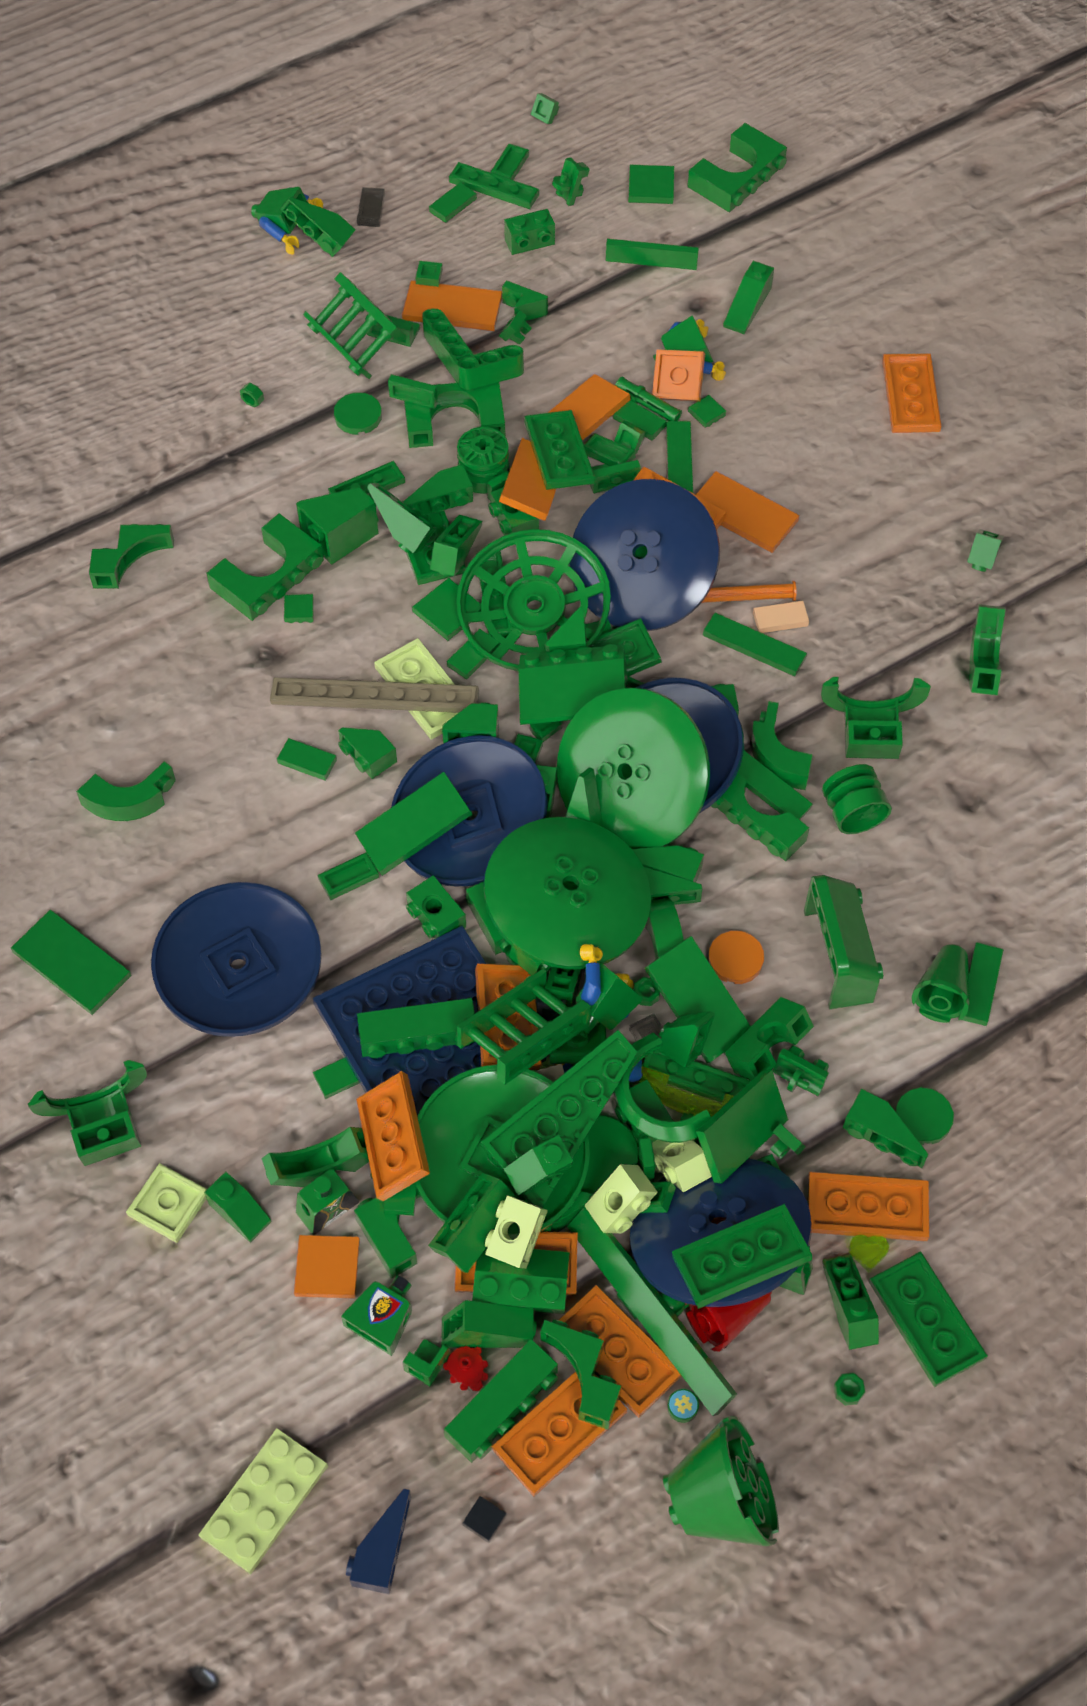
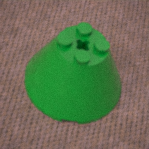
(723, 1489)

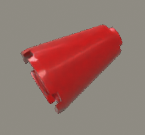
(725, 1323)

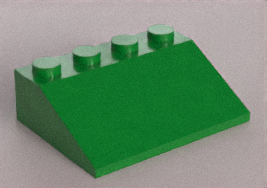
(563, 681)

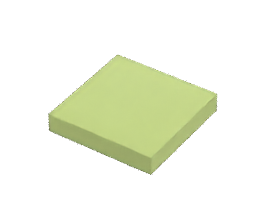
(167, 1203)

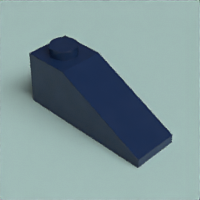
(378, 1552)

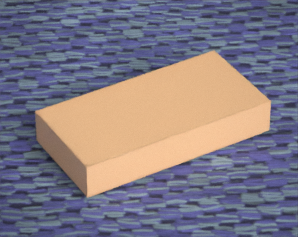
(781, 617)

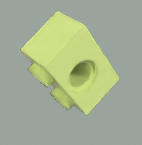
(681, 1163)
(626, 1185)
(530, 1220)

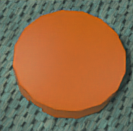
(736, 957)

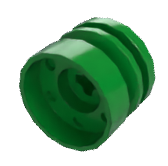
(484, 455)
(856, 799)

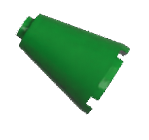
(944, 986)

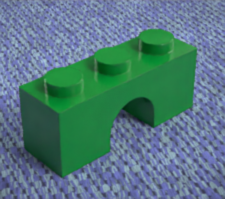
(780, 1023)

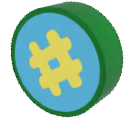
(683, 1405)

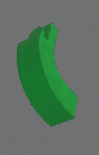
(985, 650)
(787, 764)
(127, 802)
(664, 926)

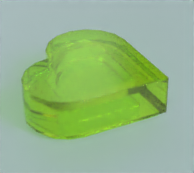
(868, 1251)

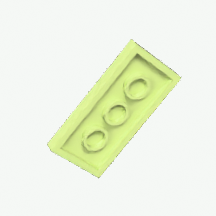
(416, 665)
(263, 1501)

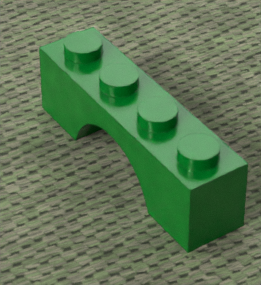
(779, 833)

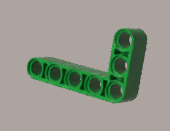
(466, 368)

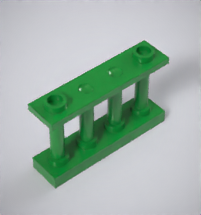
(374, 317)
(531, 1047)

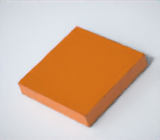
(678, 375)
(327, 1266)

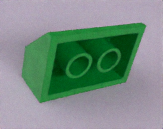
(537, 1287)

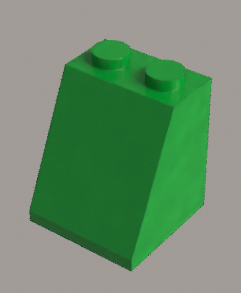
(339, 521)

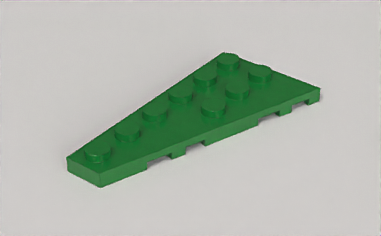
(563, 1109)

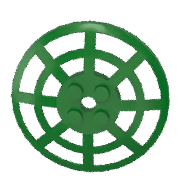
(528, 589)

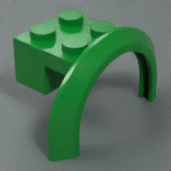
(873, 726)
(643, 1108)
(100, 1119)

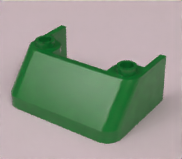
(845, 939)

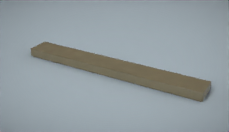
(372, 694)

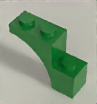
(134, 541)
(301, 1167)
(583, 1352)

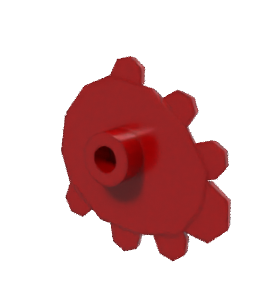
(467, 1368)

